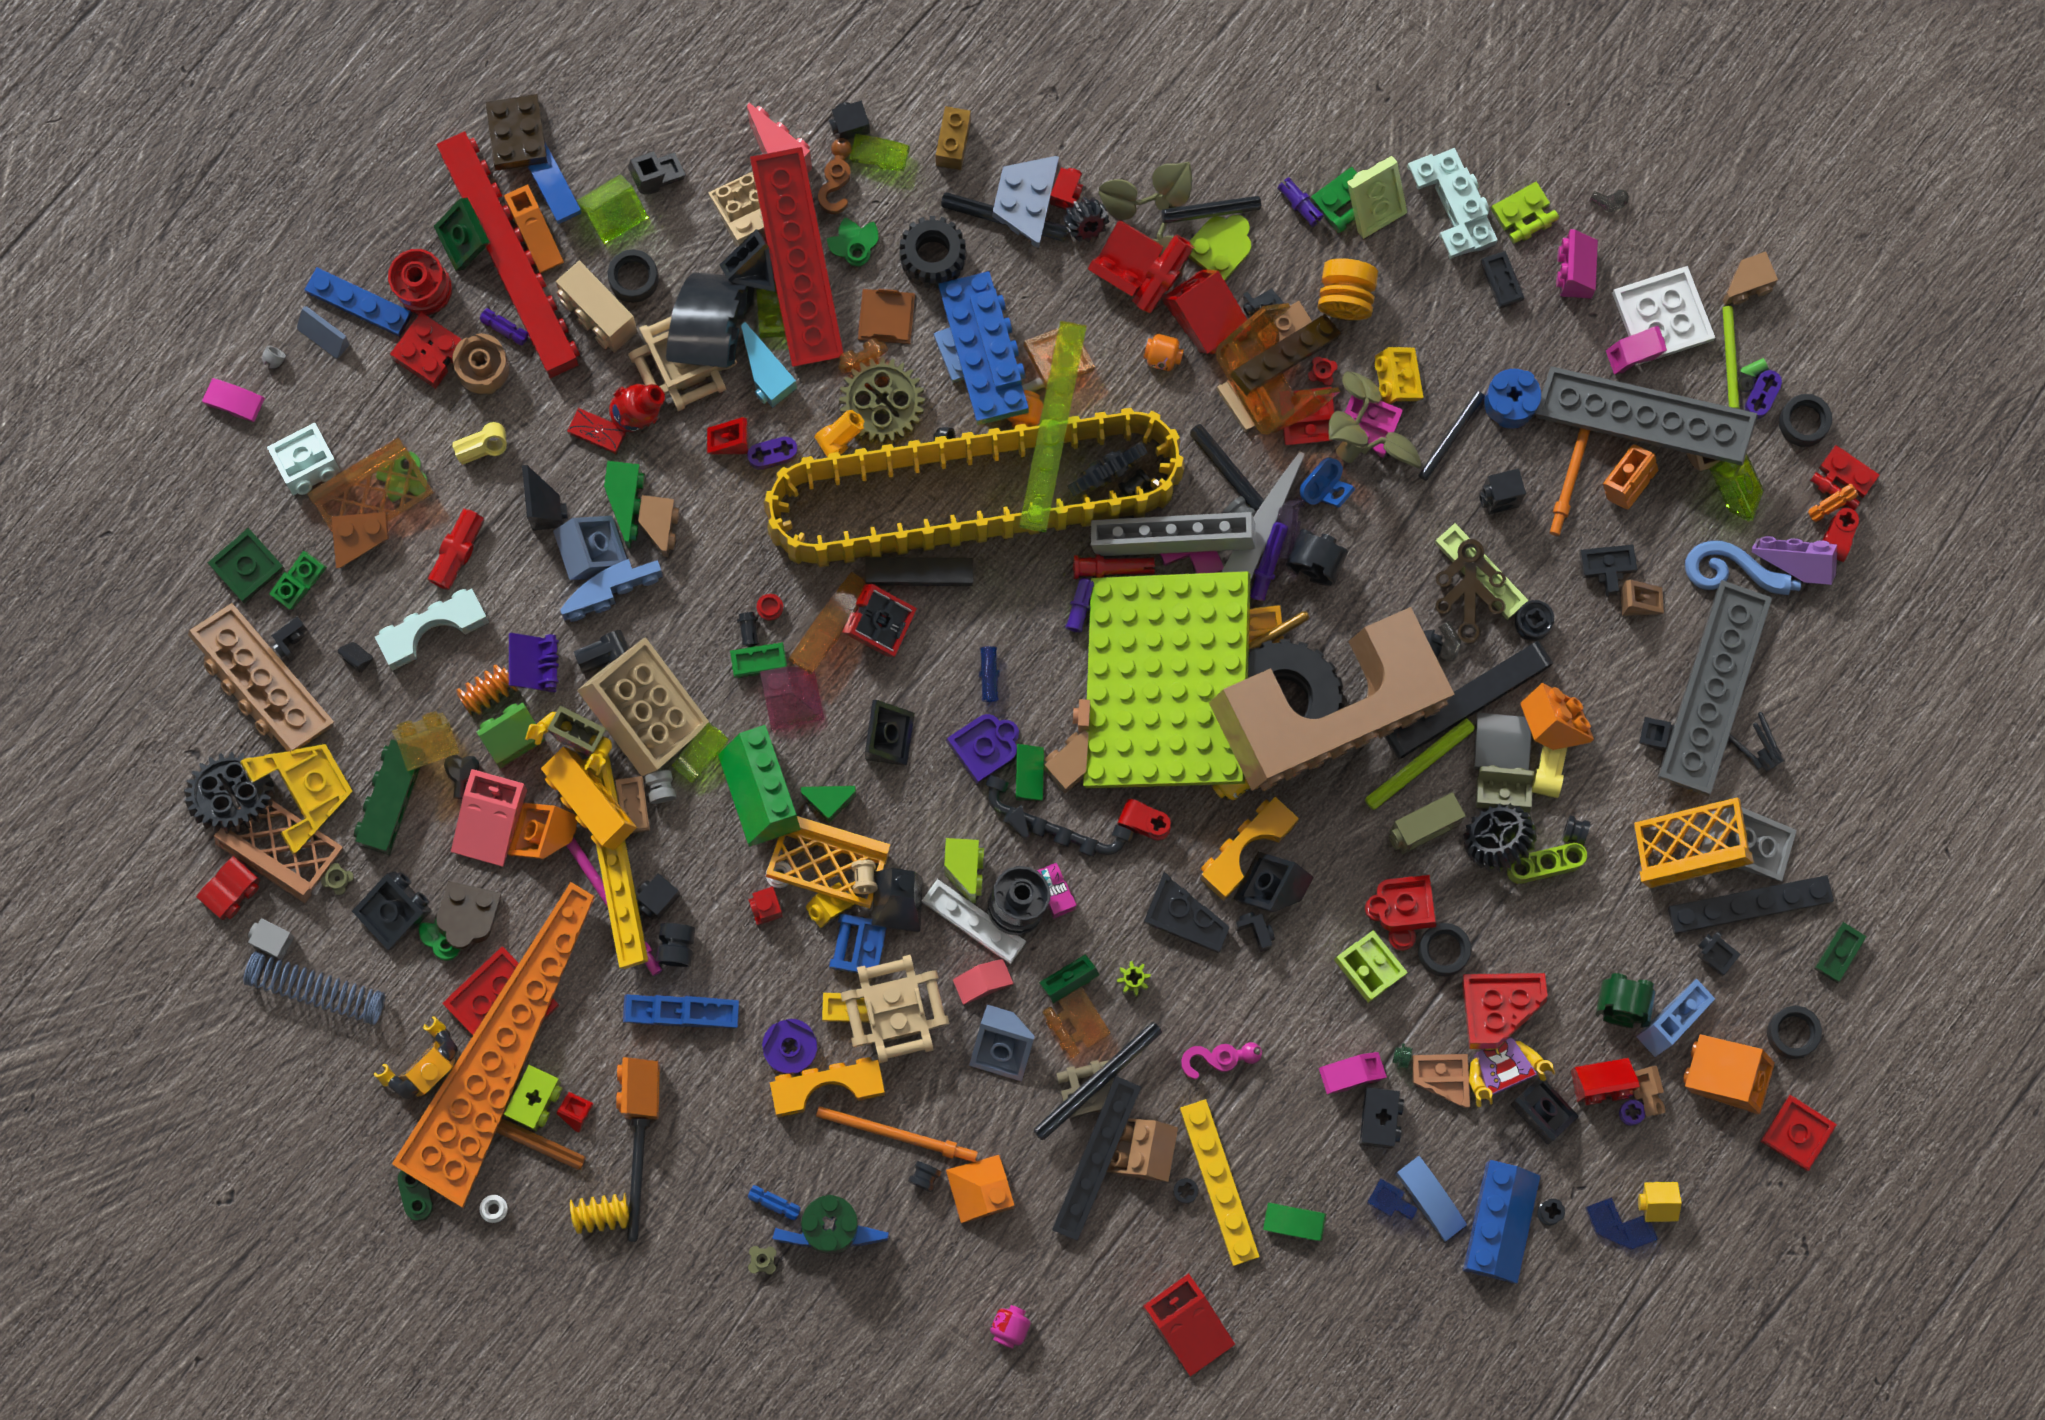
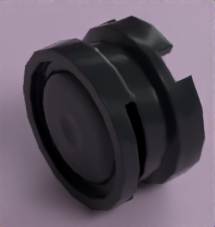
(1534, 620)

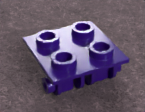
(533, 662)

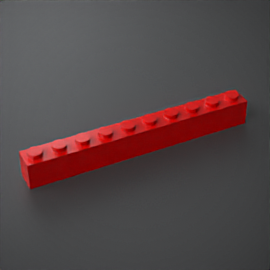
(508, 255)

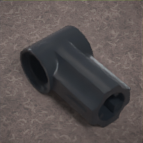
(601, 652)

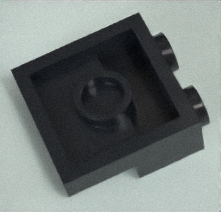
(392, 909)

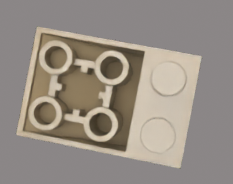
(739, 207)

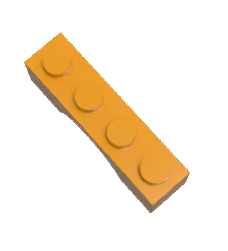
(1271, 823)
(792, 1093)

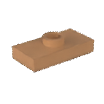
(1292, 320)
(633, 801)

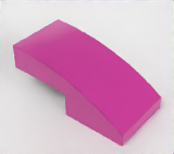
(233, 399)

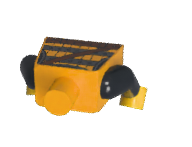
(426, 1068)

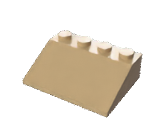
(643, 707)

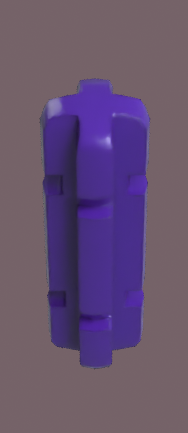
(504, 326)

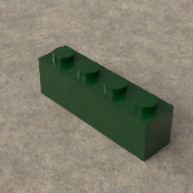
(387, 803)

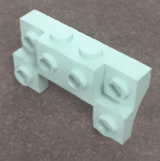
(1460, 199)

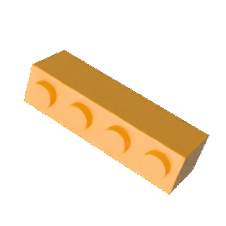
(588, 798)

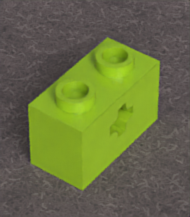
(520, 1107)

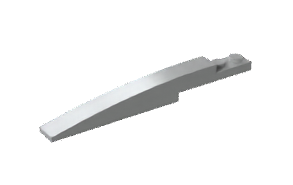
(1265, 517)

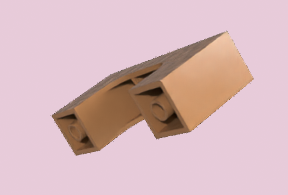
(1279, 744)

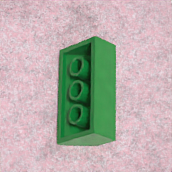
(758, 787)

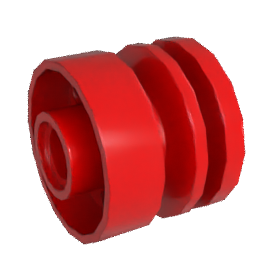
(420, 281)

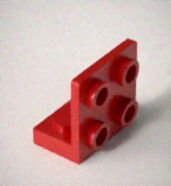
(1126, 258)

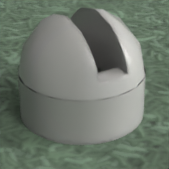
(273, 356)

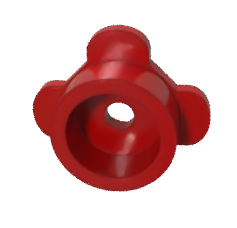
(1322, 363)

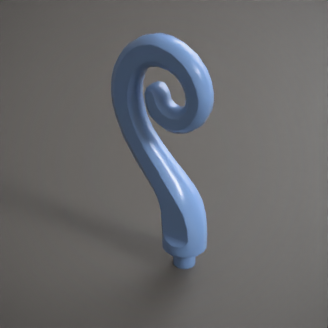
(1770, 581)

